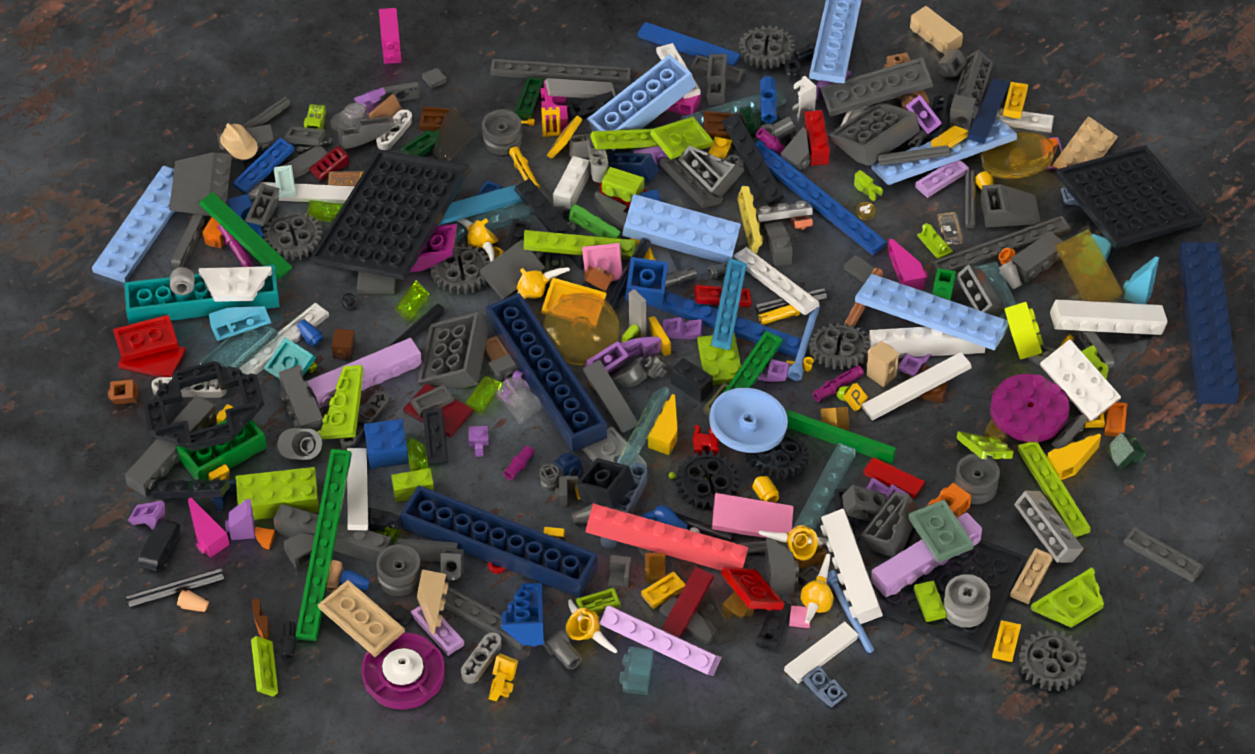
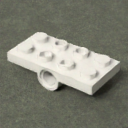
(1080, 380)

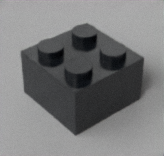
(605, 483)

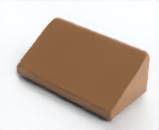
(387, 108)

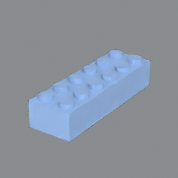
(644, 98)
(681, 229)

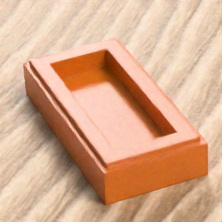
(1116, 419)

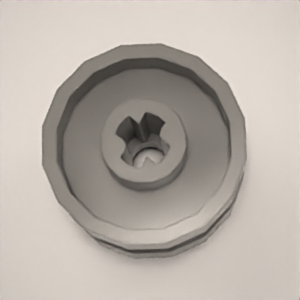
(966, 600)

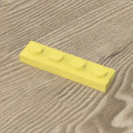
(749, 219)

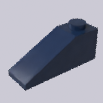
(635, 163)

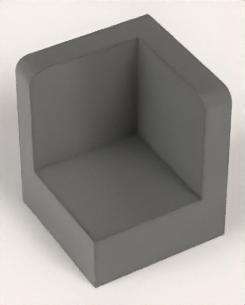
(619, 571)

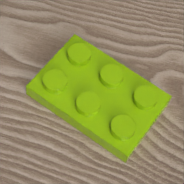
(677, 136)
(719, 362)

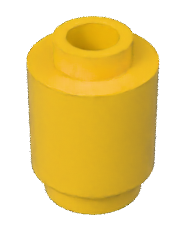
(765, 489)

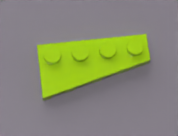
(344, 406)

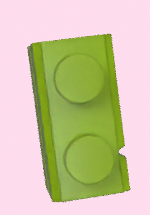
(622, 184)
(406, 483)

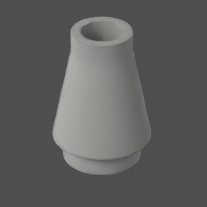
(1010, 274)

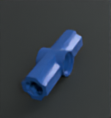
(768, 100)

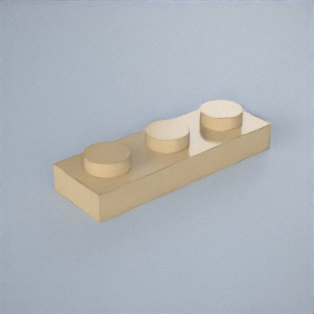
(1031, 576)

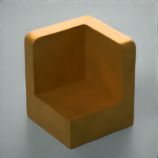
(836, 417)
(654, 567)
(736, 606)

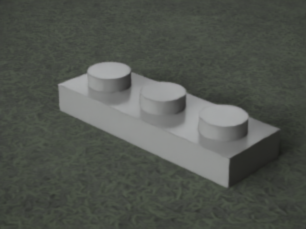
(783, 211)

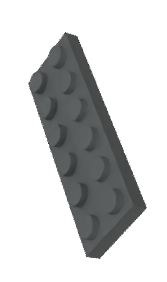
(876, 87)

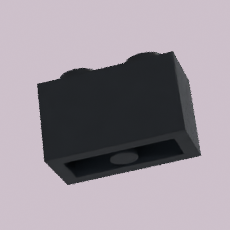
(691, 380)

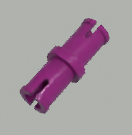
(771, 142)
(518, 463)

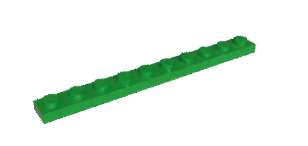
(323, 544)

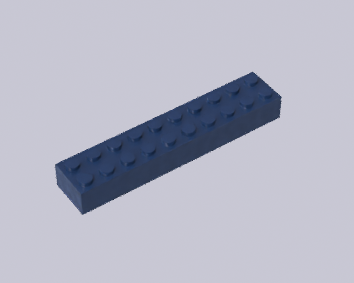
(1208, 323)
(546, 372)
(500, 541)

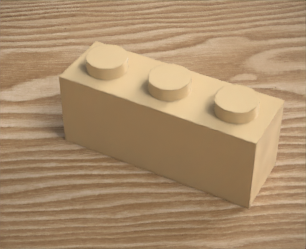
(936, 30)

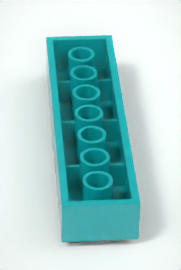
(155, 299)

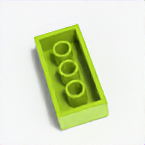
(271, 489)

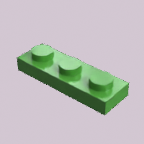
(592, 223)

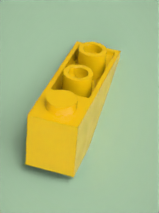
(664, 433)
(1071, 458)

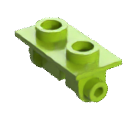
(934, 242)

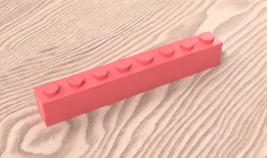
(665, 538)

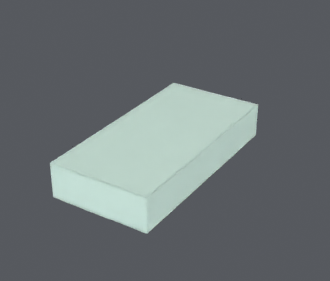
(285, 181)

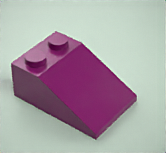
(438, 247)

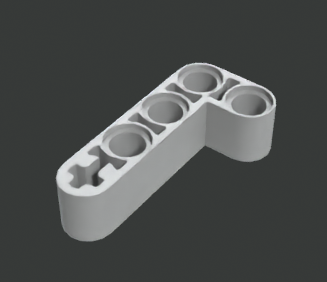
(583, 147)

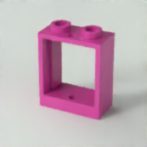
(390, 35)

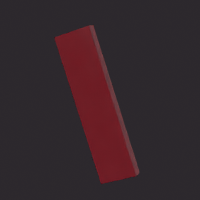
(688, 602)

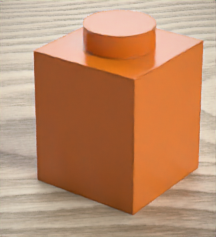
(212, 235)

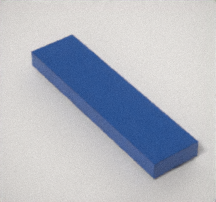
(263, 166)

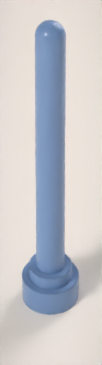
(796, 371)
(833, 582)

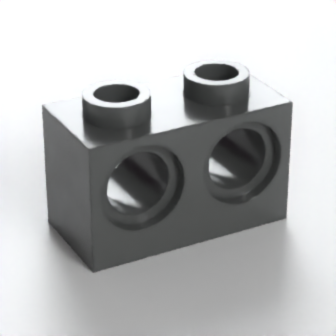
(863, 502)

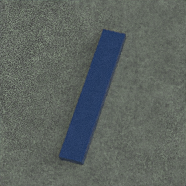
(988, 111)

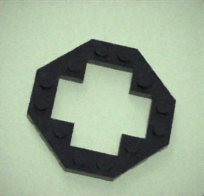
(171, 393)

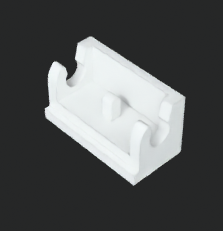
(807, 96)

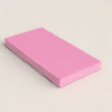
(750, 515)

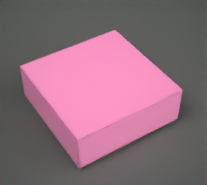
(798, 617)

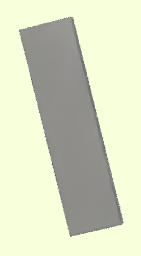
(577, 88)

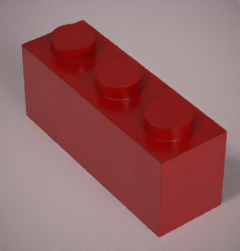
(817, 137)

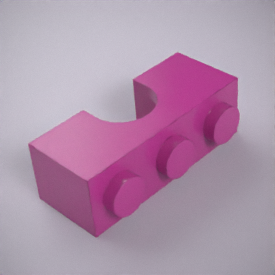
(554, 101)

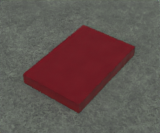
(454, 413)

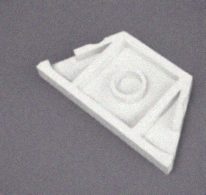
(234, 282)

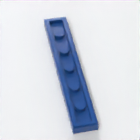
(684, 43)

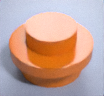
(1006, 254)

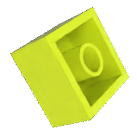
(1024, 330)

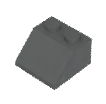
(780, 567)

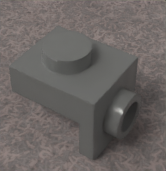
(566, 483)

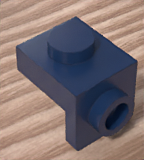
(569, 465)
(220, 501)

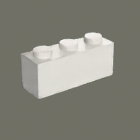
(571, 183)

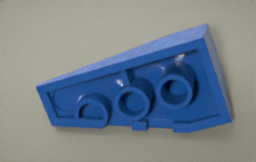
(525, 615)

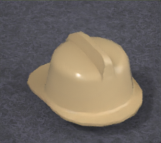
(238, 142)

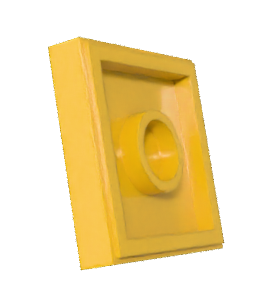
(564, 137)

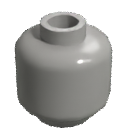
(182, 281)

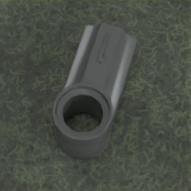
(780, 128)
(559, 645)

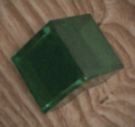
(751, 120)
(1125, 449)

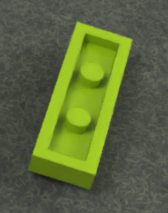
(264, 666)

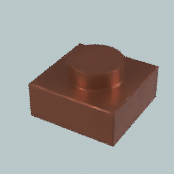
(801, 222)

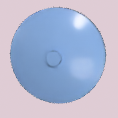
(748, 420)

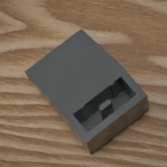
(1008, 206)

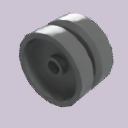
(501, 131)
(978, 478)
(398, 570)

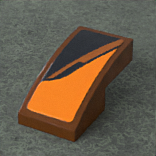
(261, 622)

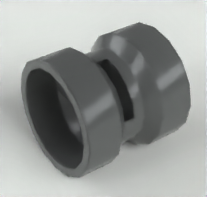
(549, 477)

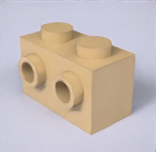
(882, 363)

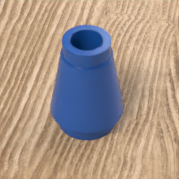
(310, 333)
(358, 580)

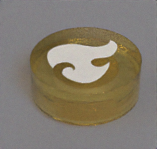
(865, 210)

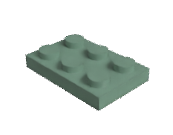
(941, 531)

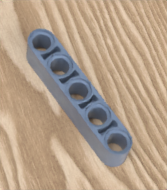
(631, 499)

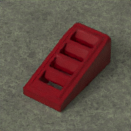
(340, 161)

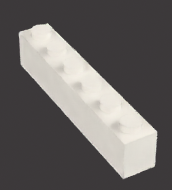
(1108, 317)
(923, 341)
(852, 567)

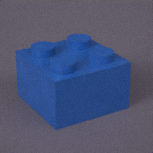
(648, 279)
(386, 443)

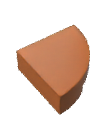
(264, 537)

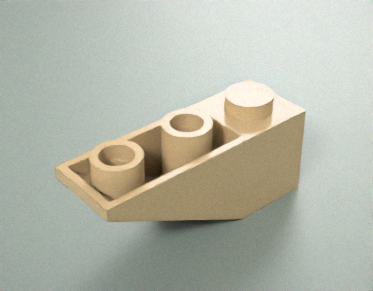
(430, 598)

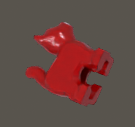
(705, 441)

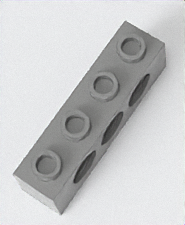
(1048, 526)

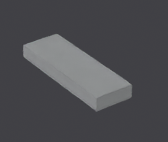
(637, 312)

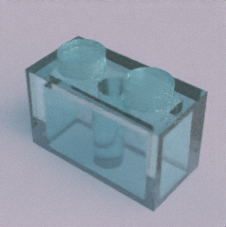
(637, 671)

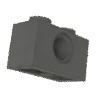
(963, 112)

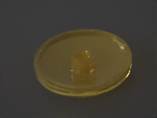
(1019, 157)
(581, 326)

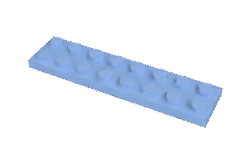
(835, 40)
(892, 173)
(138, 230)
(932, 311)

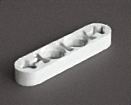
(190, 391)

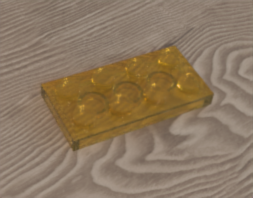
(1088, 268)

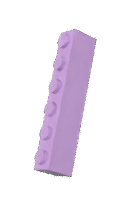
(377, 368)
(915, 562)
(660, 640)

